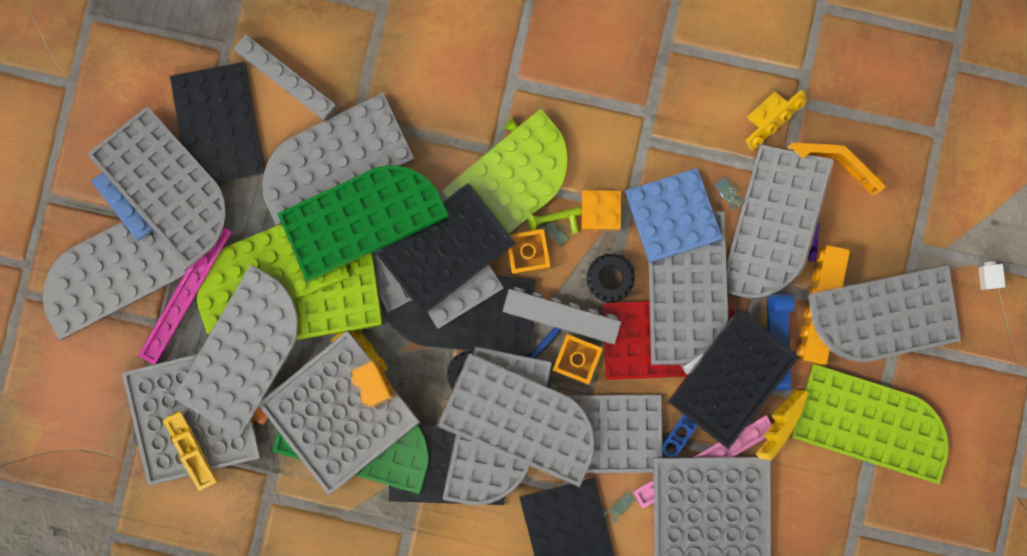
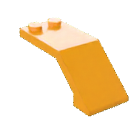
(844, 157)

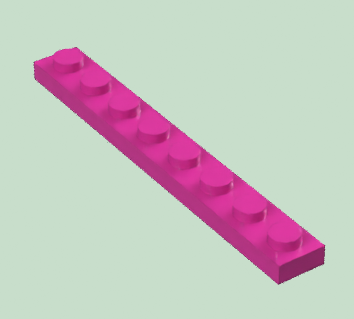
(181, 302)

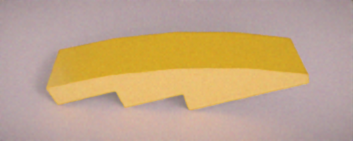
(785, 421)
(190, 450)

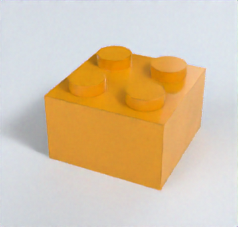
(601, 210)
(529, 252)
(577, 359)
(373, 384)

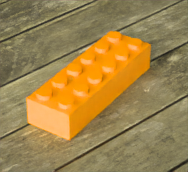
(828, 275)

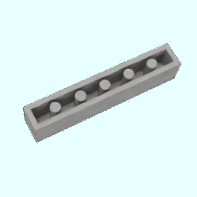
(285, 78)
(562, 316)

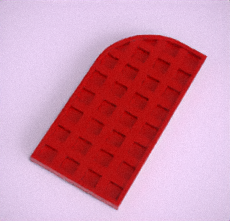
(632, 349)

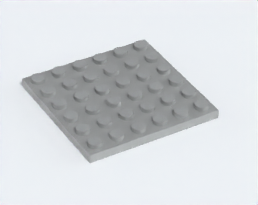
(151, 399)
(326, 419)
(712, 506)

